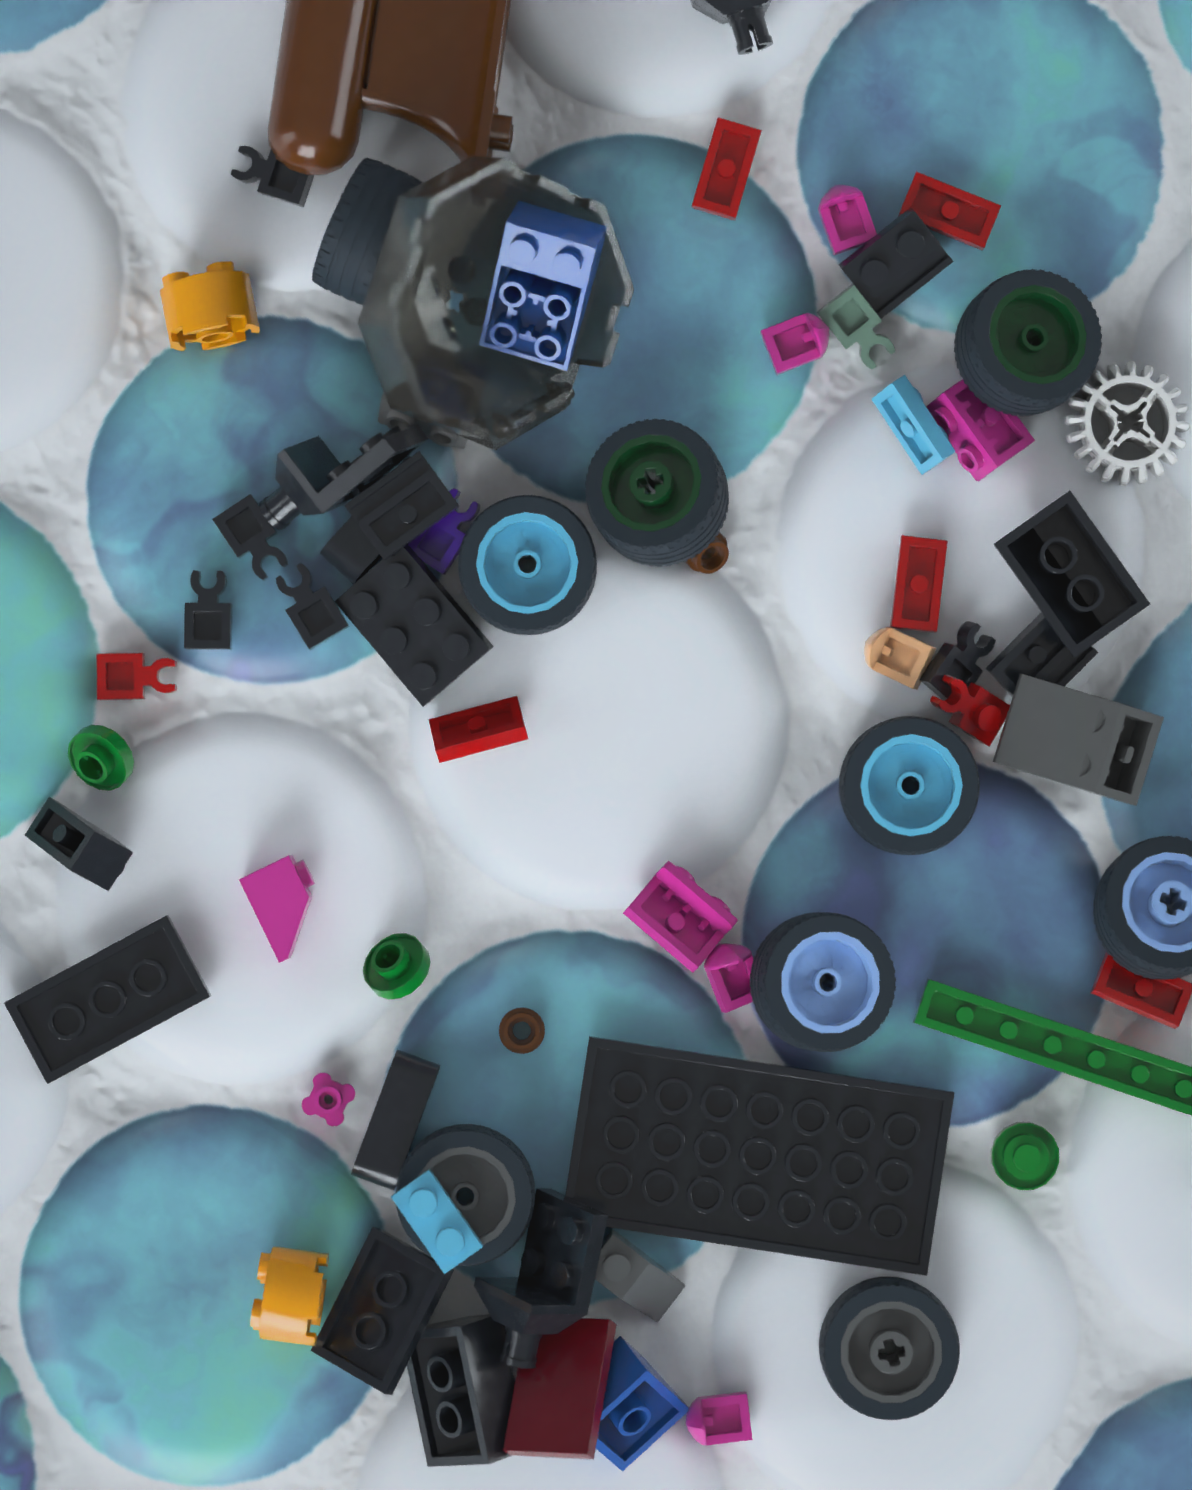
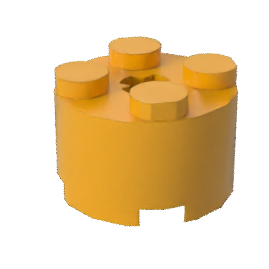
(209, 307)
(290, 1296)

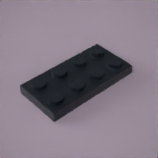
(107, 999)

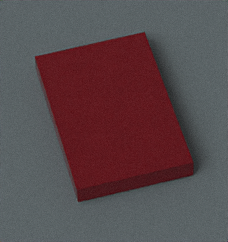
(562, 1398)

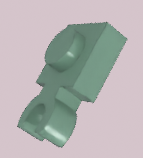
(852, 321)

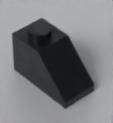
(78, 844)

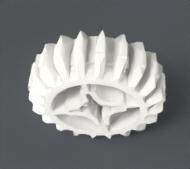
(1143, 437)

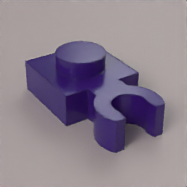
(442, 541)

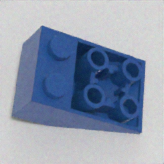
(542, 284)

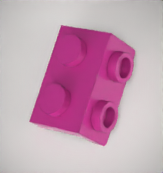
(681, 915)

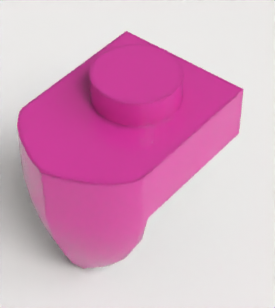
(845, 218)
(796, 342)
(729, 975)
(719, 1419)

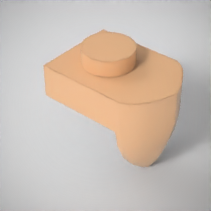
(898, 656)

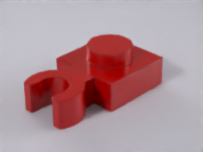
(125, 676)
(973, 710)

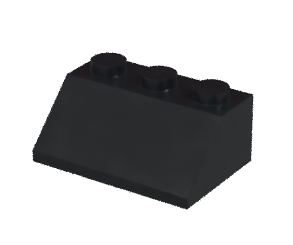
(1071, 574)
(462, 1391)

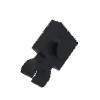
(274, 177)
(248, 532)
(315, 612)
(208, 621)
(958, 660)

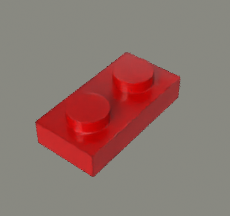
(726, 169)
(951, 210)
(918, 584)
(478, 729)
(1153, 998)

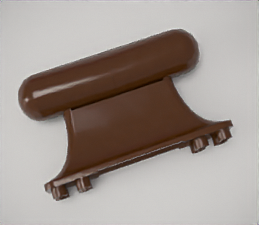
(420, 62)

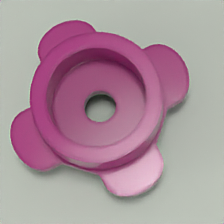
(326, 1086)

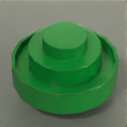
(100, 757)
(396, 966)
(1024, 1156)

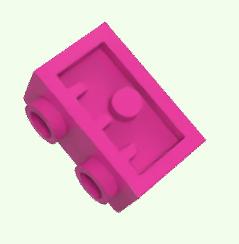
(977, 432)

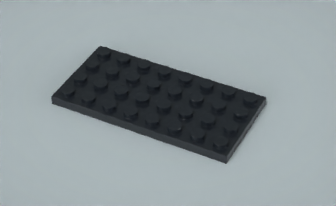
(760, 1155)

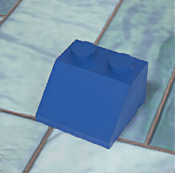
(635, 1407)

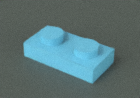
(913, 424)
(437, 1221)

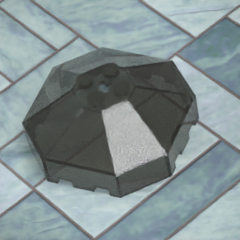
(430, 356)

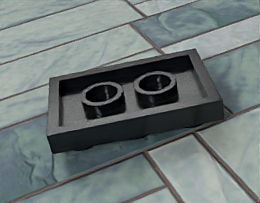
(414, 624)
(382, 1311)

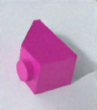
(280, 901)

